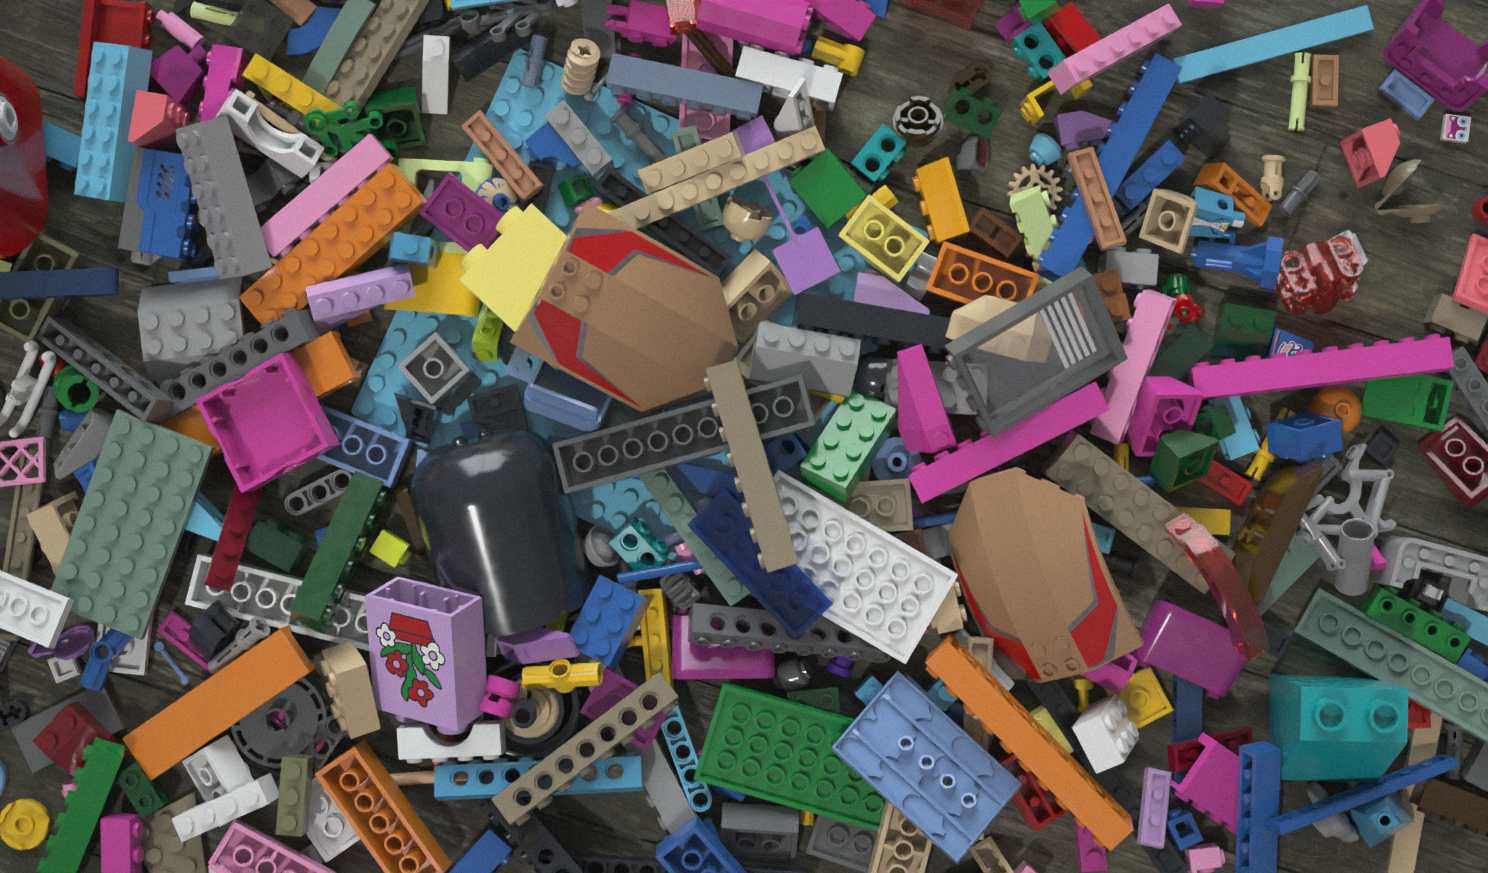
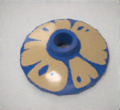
(498, 188)

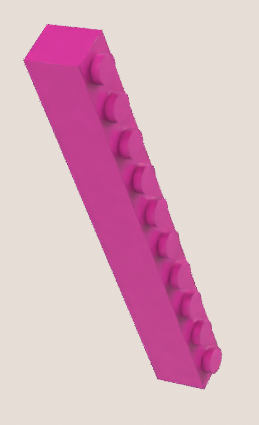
(1322, 368)

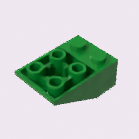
(1408, 401)

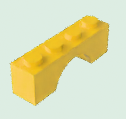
(286, 87)

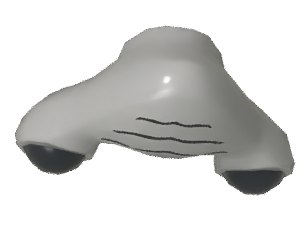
(1335, 825)

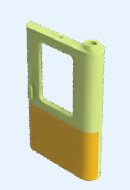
(439, 287)

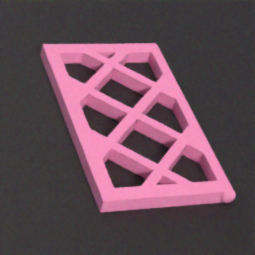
(38, 460)

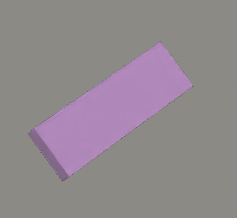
(1154, 808)

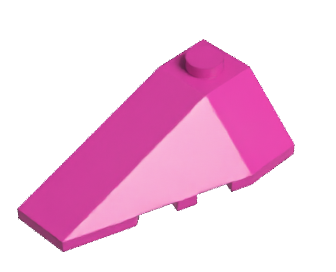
(921, 410)

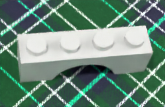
(292, 151)
(420, 742)
(226, 807)

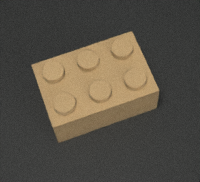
(350, 690)

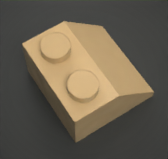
(1169, 219)

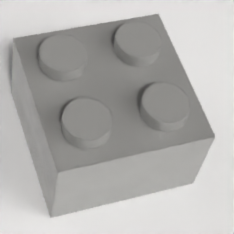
(1135, 268)
(435, 369)

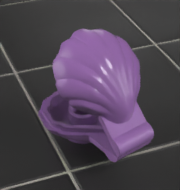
(70, 644)

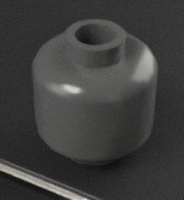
(792, 674)

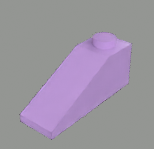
(881, 292)

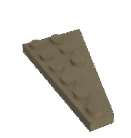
(163, 845)

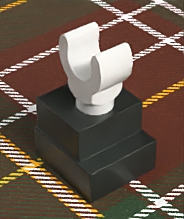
(1425, 591)

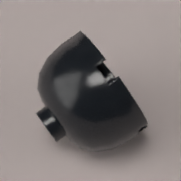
(871, 375)

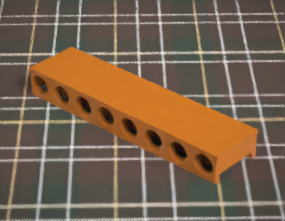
(324, 365)
(219, 703)

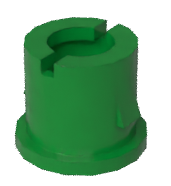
(67, 377)

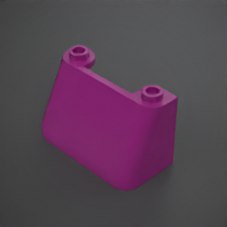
(1439, 57)
(1189, 648)
(714, 661)

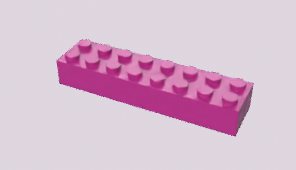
(990, 452)

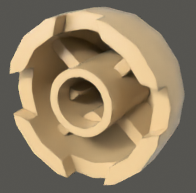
(745, 219)

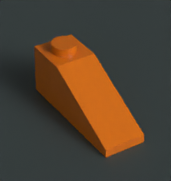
(1224, 180)

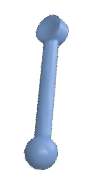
(160, 647)

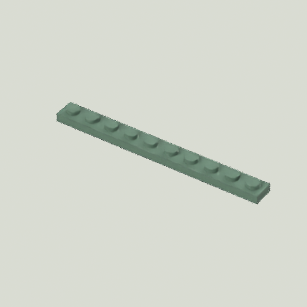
(680, 514)

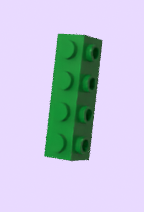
(1415, 623)

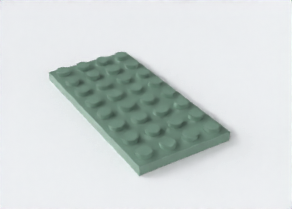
(131, 523)

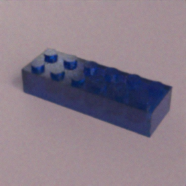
(787, 593)

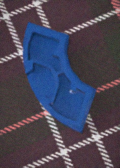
(310, 36)

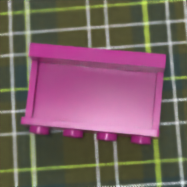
(1213, 783)

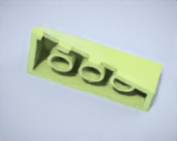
(1034, 221)

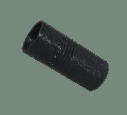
(484, 53)

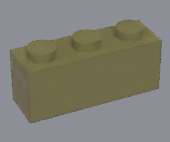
(294, 794)

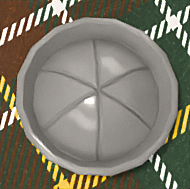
(597, 547)

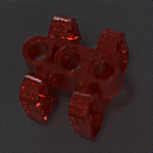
(1319, 276)

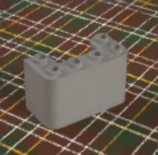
(1409, 555)

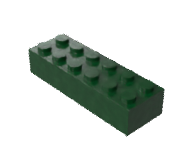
(339, 553)

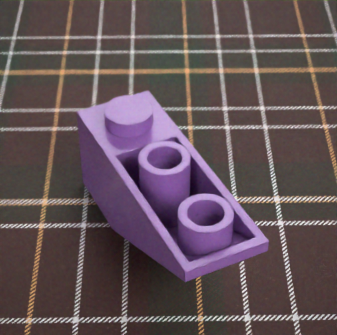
(1080, 128)
(537, 646)

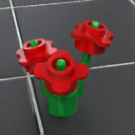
(1184, 309)

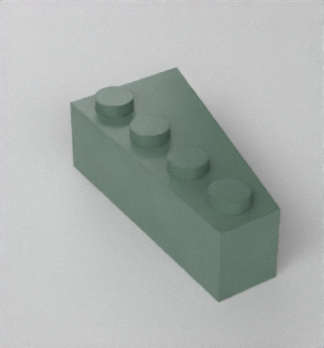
(1294, 563)

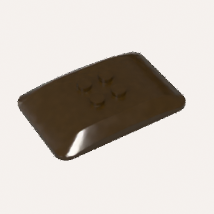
(1273, 524)

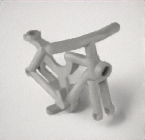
(1315, 533)

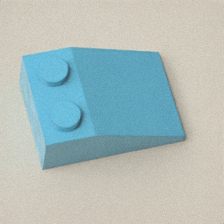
(205, 518)

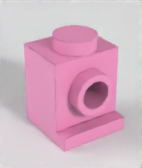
(1204, 857)

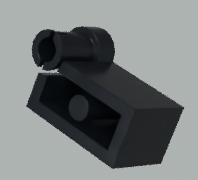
(212, 630)

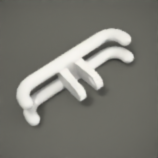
(27, 388)

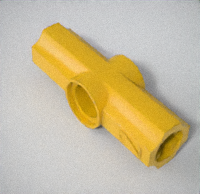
(562, 675)

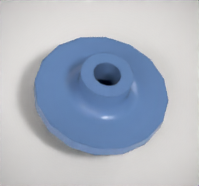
(883, 466)

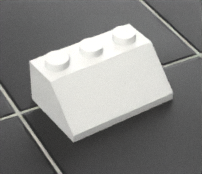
(218, 769)

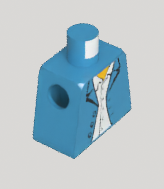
(1214, 214)

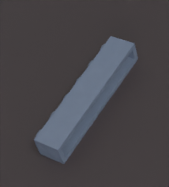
(684, 86)

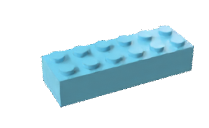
(109, 105)

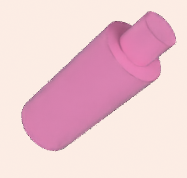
(180, 29)

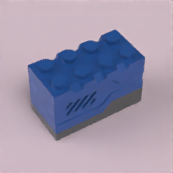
(159, 209)

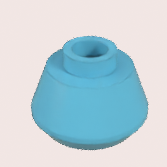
(1044, 150)

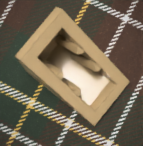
(990, 857)

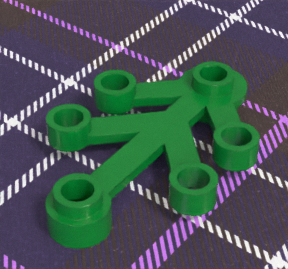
(346, 132)

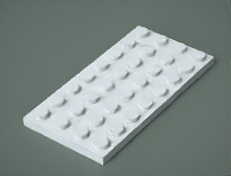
(877, 581)

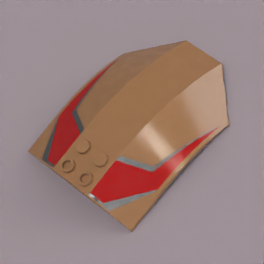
(628, 316)
(1037, 578)

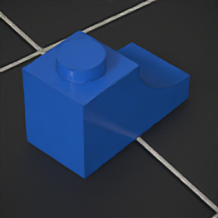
(548, 145)

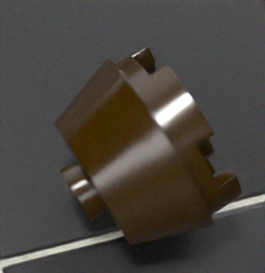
(918, 121)

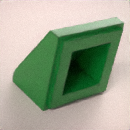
(575, 190)

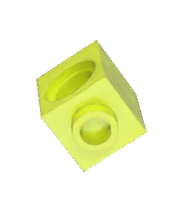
(391, 549)

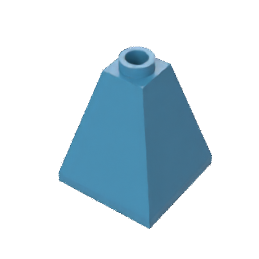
(1368, 817)

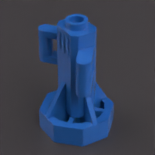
(1257, 262)

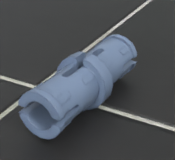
(534, 61)

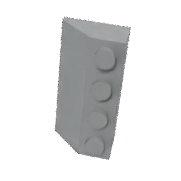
(822, 358)

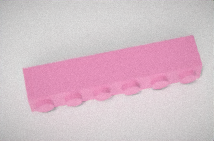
(1114, 49)
(324, 195)
(1141, 346)

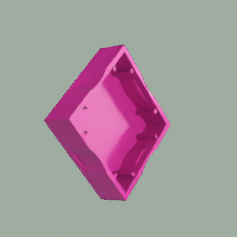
(267, 422)

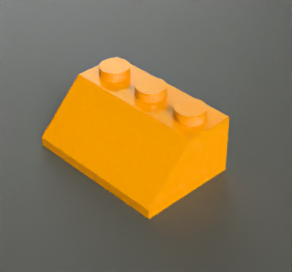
(940, 201)

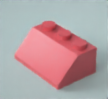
(155, 120)
(1371, 151)

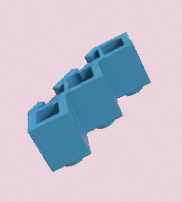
(935, 691)

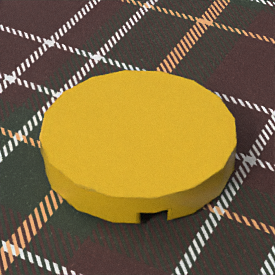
(24, 824)

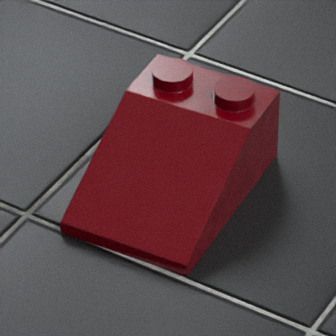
(1459, 460)
(69, 734)

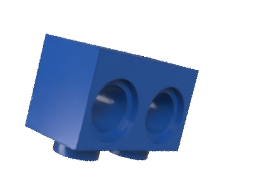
(781, 460)

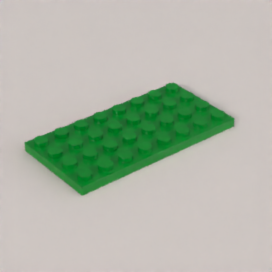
(785, 756)

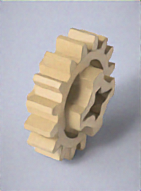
(1034, 180)

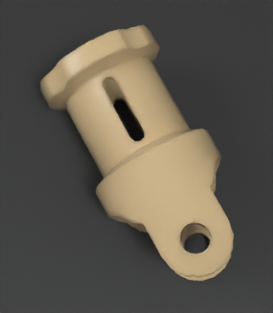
(1272, 178)

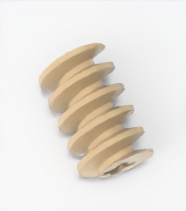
(580, 67)

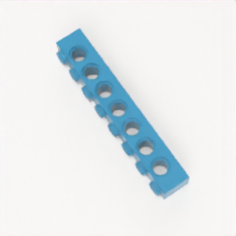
(447, 789)

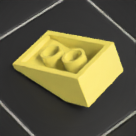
(883, 239)

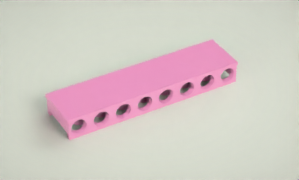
(252, 851)

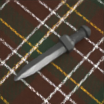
(297, 120)

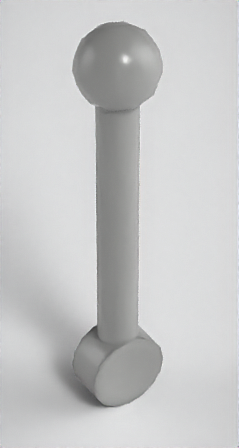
(590, 94)

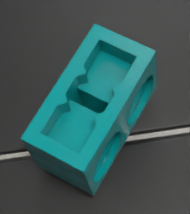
(1045, 48)
(873, 151)
(634, 551)

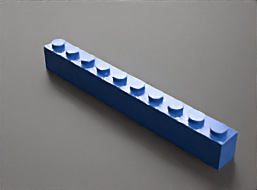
(1114, 159)

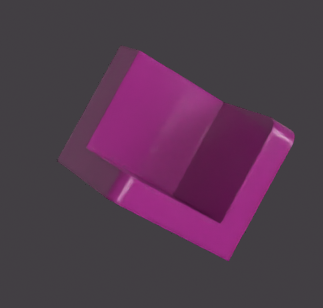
(1012, 24)

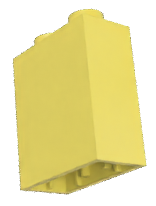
(514, 265)

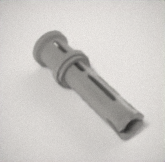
(244, 640)

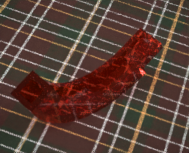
(1231, 593)

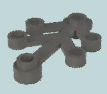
(510, 15)

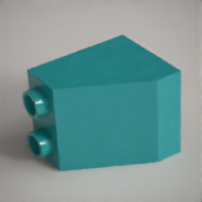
(1336, 726)

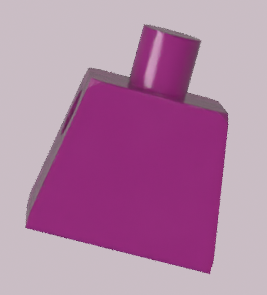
(180, 72)

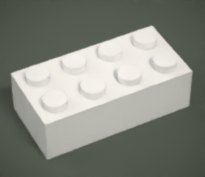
(781, 74)

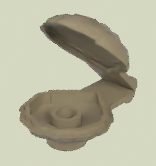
(1418, 212)

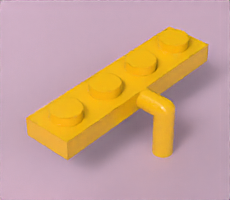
(655, 636)

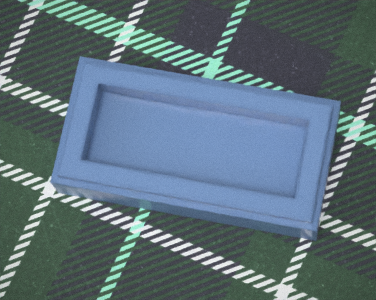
(1406, 94)
(193, 275)

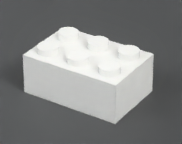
(1106, 733)

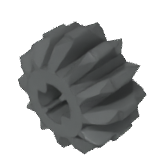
(680, 590)

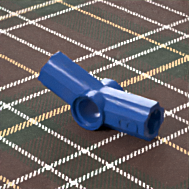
(99, 666)

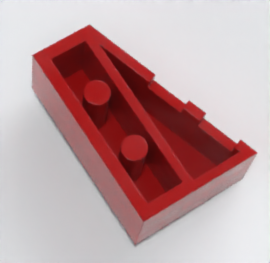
(1032, 801)

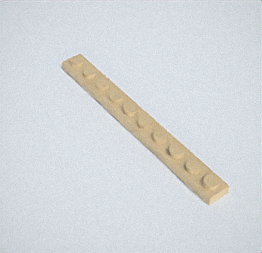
(721, 179)

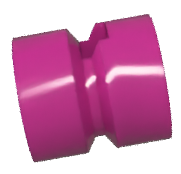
(499, 687)

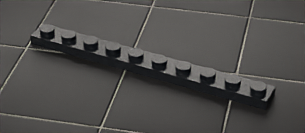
(1065, 716)

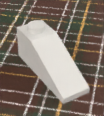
(435, 74)
(796, 112)

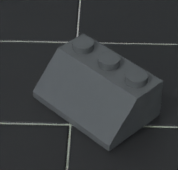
(760, 831)

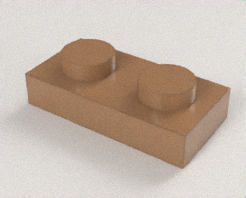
(1324, 81)

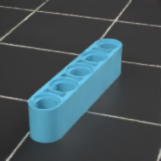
(684, 763)

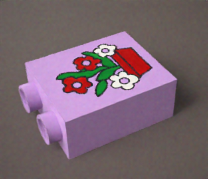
(427, 653)

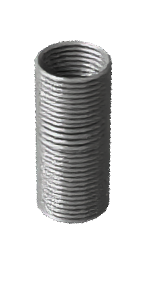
(1357, 554)

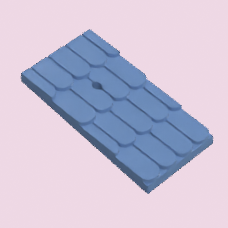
(909, 753)

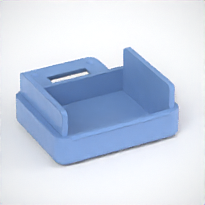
(559, 394)

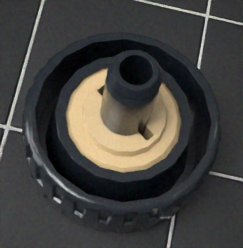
(540, 717)

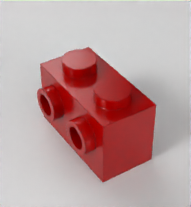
(1070, 30)

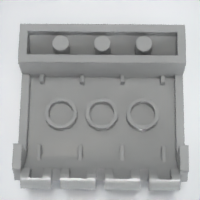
(188, 323)

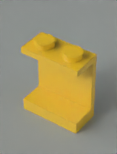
(1031, 110)

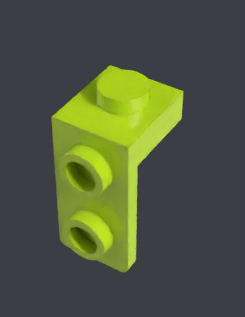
(486, 336)

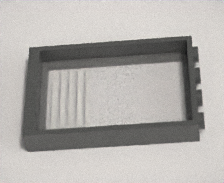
(1036, 352)

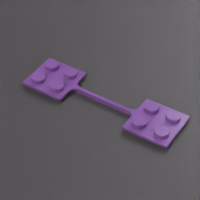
(804, 257)

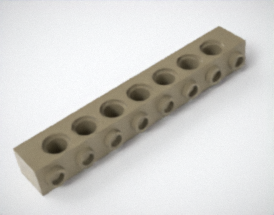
(507, 800)

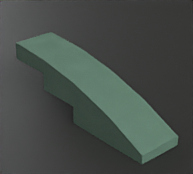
(338, 44)

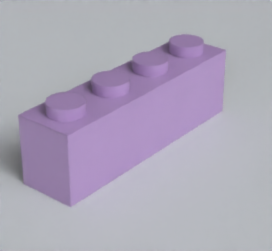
(348, 297)

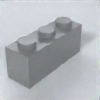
(579, 139)

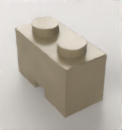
(1450, 318)

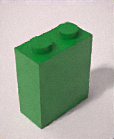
(827, 187)

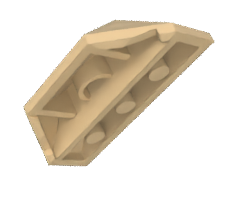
(975, 314)

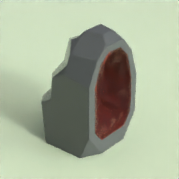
(973, 157)

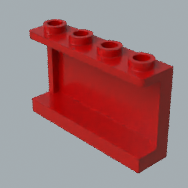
(113, 24)

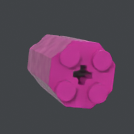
(765, 23)

